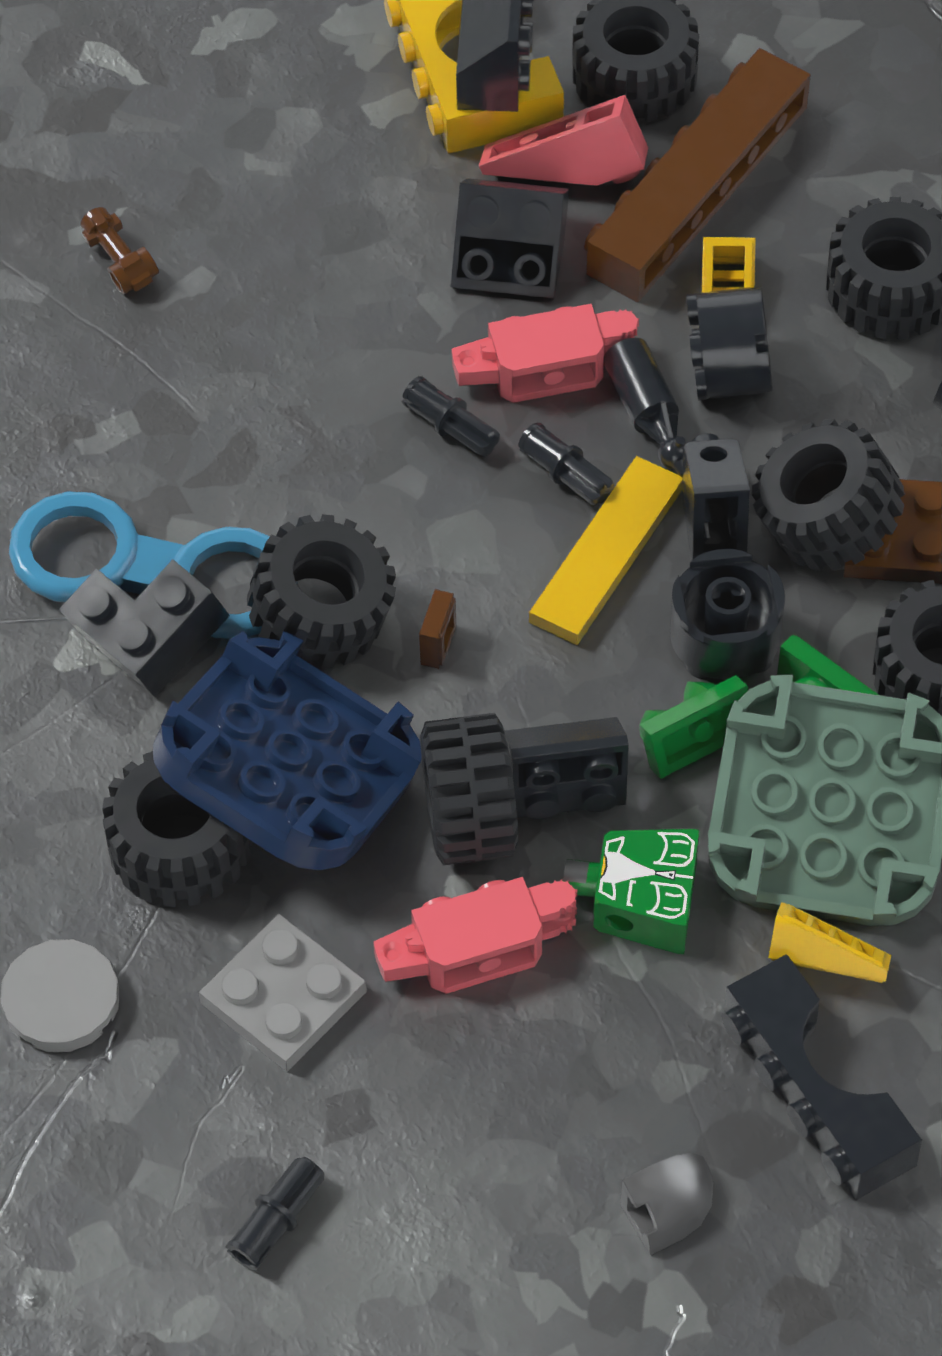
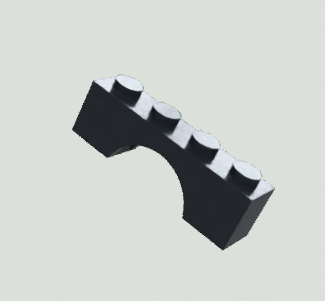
(860, 1135)

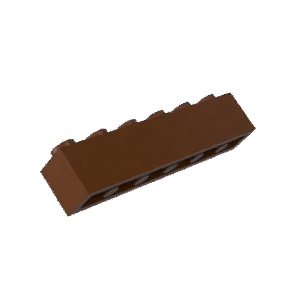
(696, 174)

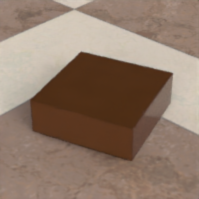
(437, 629)

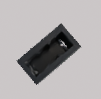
(717, 476)

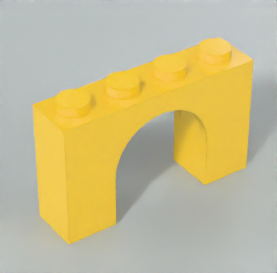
(423, 33)

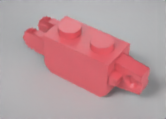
(543, 352)
(478, 934)

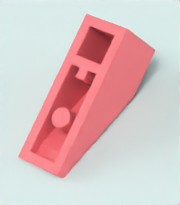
(578, 148)

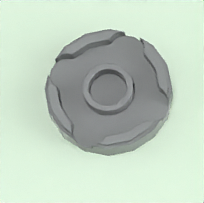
(60, 995)

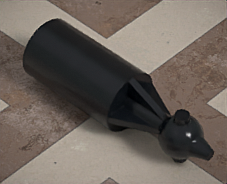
(646, 398)

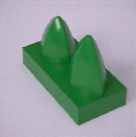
(690, 728)

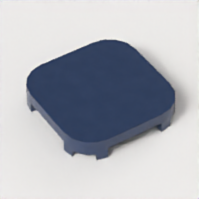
(287, 753)

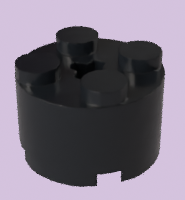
(729, 343)
(727, 615)

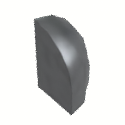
(668, 1199)

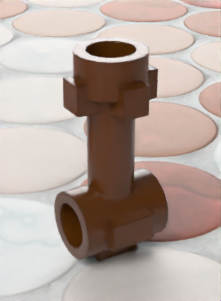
(130, 268)

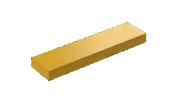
(606, 550)

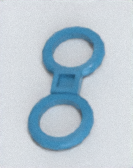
(136, 557)

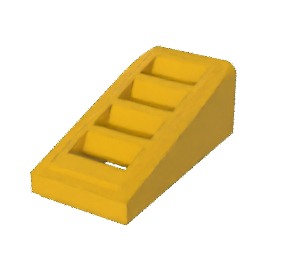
(728, 251)
(824, 947)

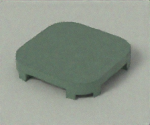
(829, 803)

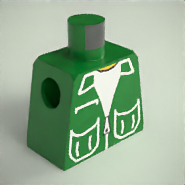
(641, 885)

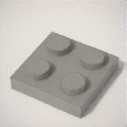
(282, 992)

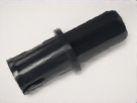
(449, 416)
(565, 464)
(275, 1213)

